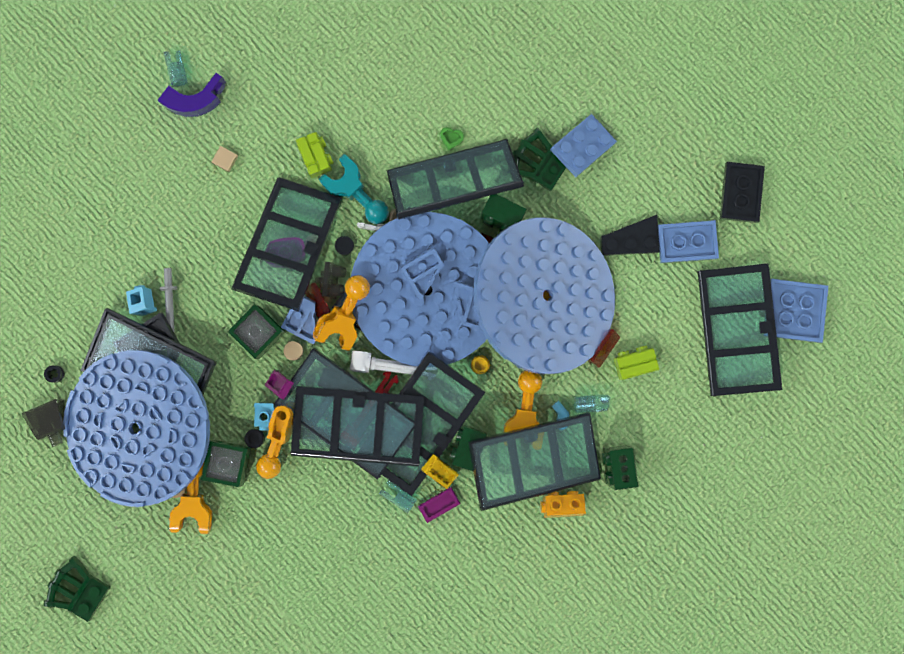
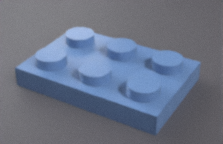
(583, 145)
(688, 241)

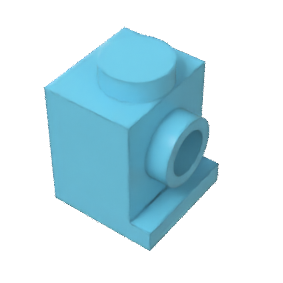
(140, 301)
(261, 408)

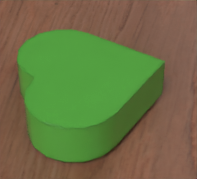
(451, 138)

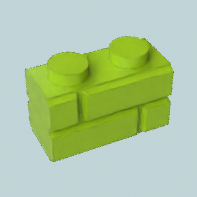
(314, 155)
(636, 363)

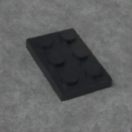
(742, 192)

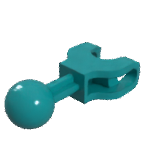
(351, 187)

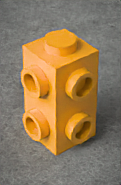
(563, 505)

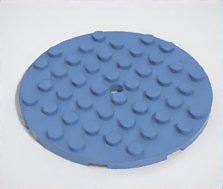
(511, 304)
(393, 313)
(172, 420)

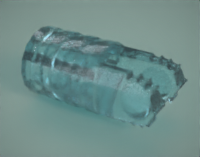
(176, 69)
(591, 403)
(402, 499)

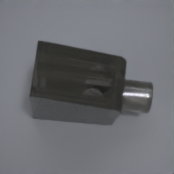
(47, 421)

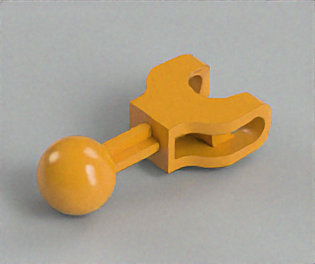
(342, 319)
(525, 417)
(279, 432)
(193, 506)

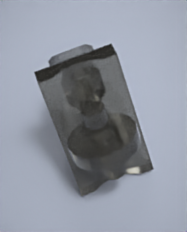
(329, 280)

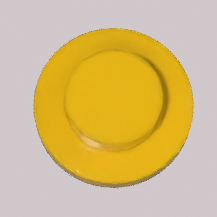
(480, 364)

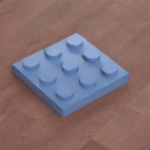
(799, 310)

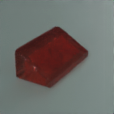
(314, 293)
(604, 348)

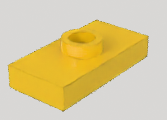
(440, 471)

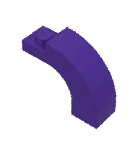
(195, 104)

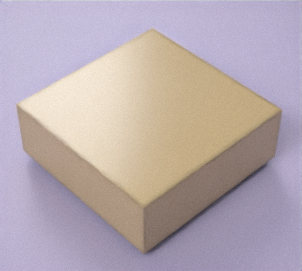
(224, 158)

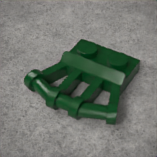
(550, 167)
(86, 599)

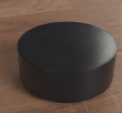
(344, 245)
(254, 438)

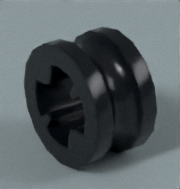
(47, 374)

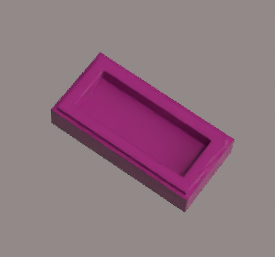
(279, 384)
(439, 504)

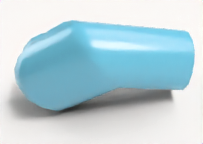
(560, 410)

